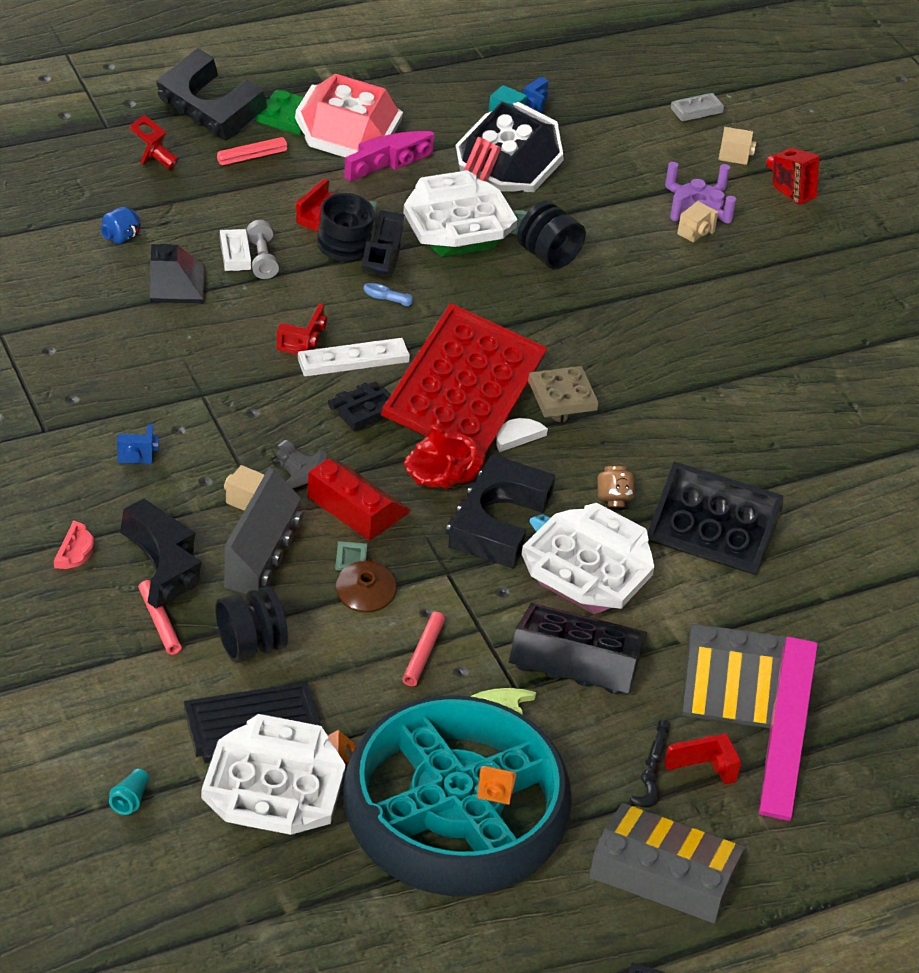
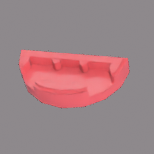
(75, 548)

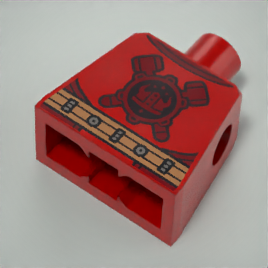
(795, 174)

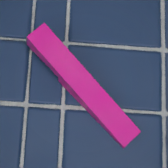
(787, 728)

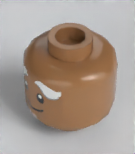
(616, 486)

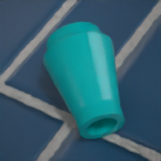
(129, 792)

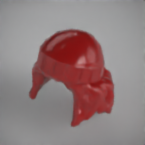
(445, 459)

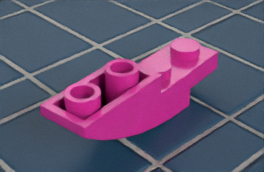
(388, 150)

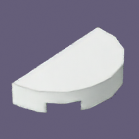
(518, 432)

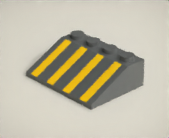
(731, 675)
(666, 862)

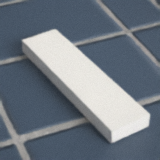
(353, 357)

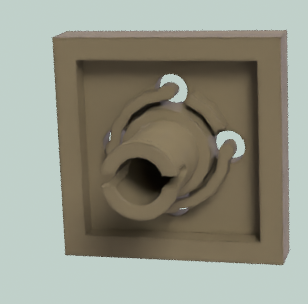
(565, 396)

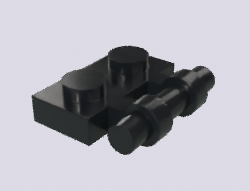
(360, 405)

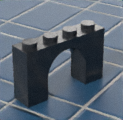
(219, 116)
(498, 482)

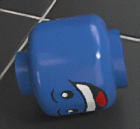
(120, 225)

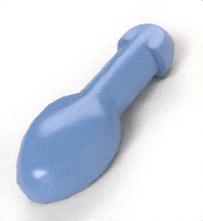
(382, 292)

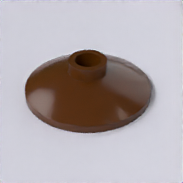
(365, 595)

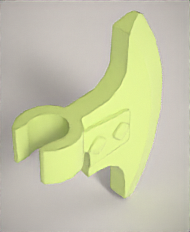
(508, 697)

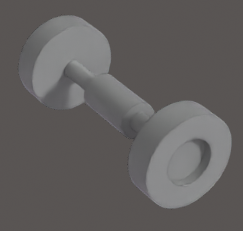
(265, 264)

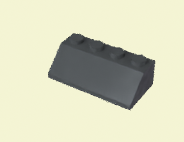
(262, 534)

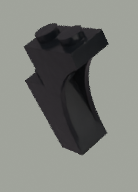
(168, 548)

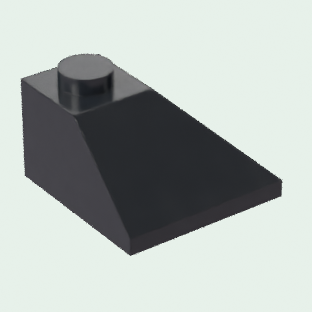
(175, 275)

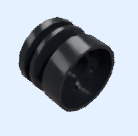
(345, 226)
(551, 235)
(251, 623)

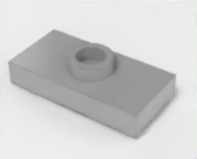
(697, 107)

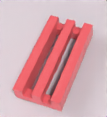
(477, 158)

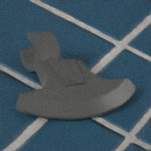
(297, 463)

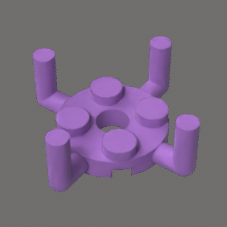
(697, 190)

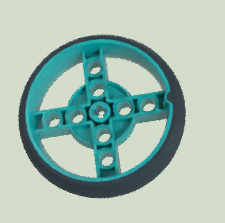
(445, 795)

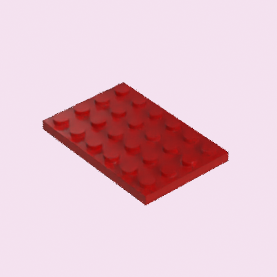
(464, 378)

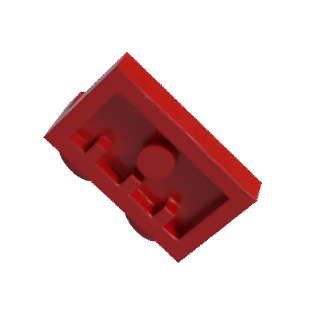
(309, 206)

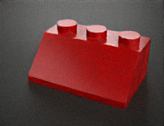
(353, 499)

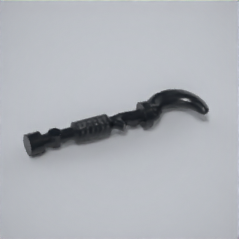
(649, 776)

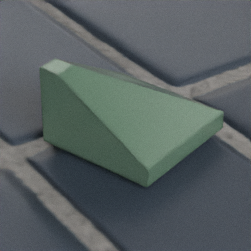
(349, 553)

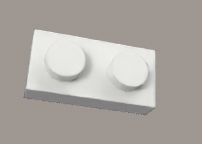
(235, 250)

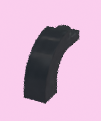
(382, 253)

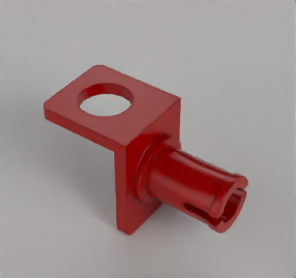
(154, 143)

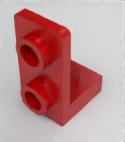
(297, 339)
(710, 748)

